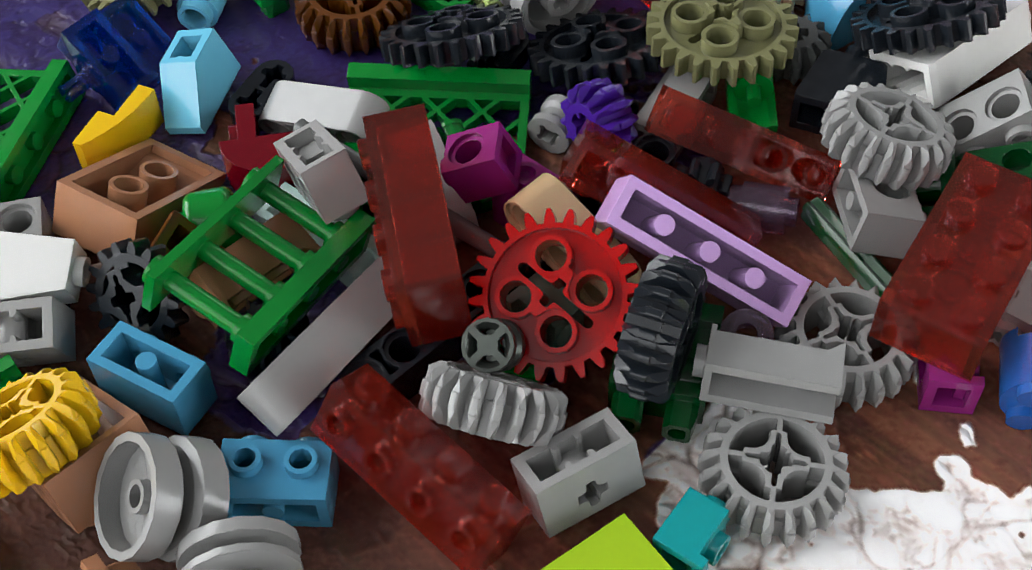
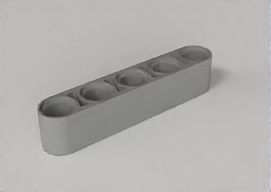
(319, 352)

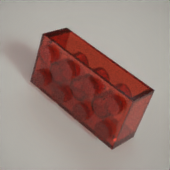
(413, 226)
(961, 270)

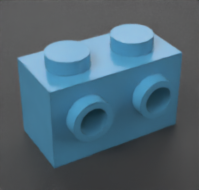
(153, 377)
(282, 479)

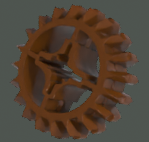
(348, 23)

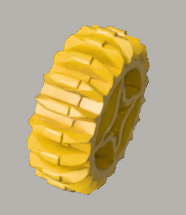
(43, 426)

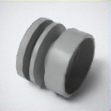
(241, 545)

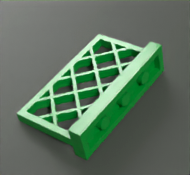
(448, 88)
(36, 123)

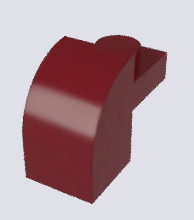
(248, 148)

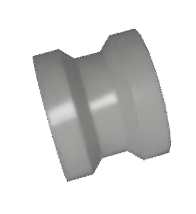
(546, 127)

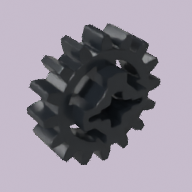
(121, 290)

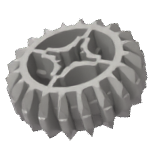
(887, 136)
(847, 317)
(492, 404)
(804, 465)

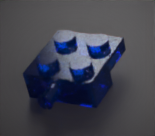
(113, 52)

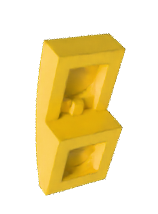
(111, 134)

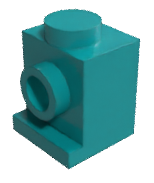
(694, 532)

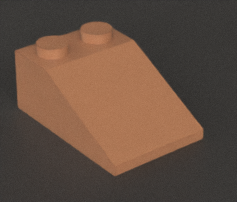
(128, 194)
(73, 489)

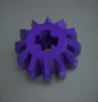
(601, 104)

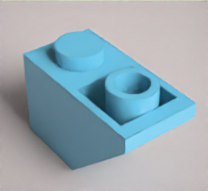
(195, 80)

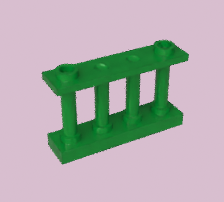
(282, 302)

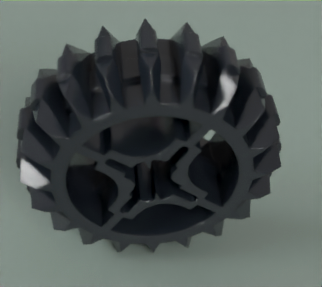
(660, 328)

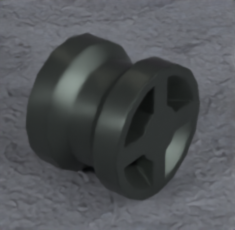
(482, 345)

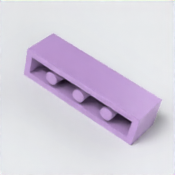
(734, 268)

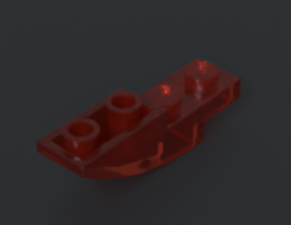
(742, 144)

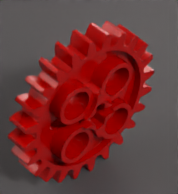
(587, 259)

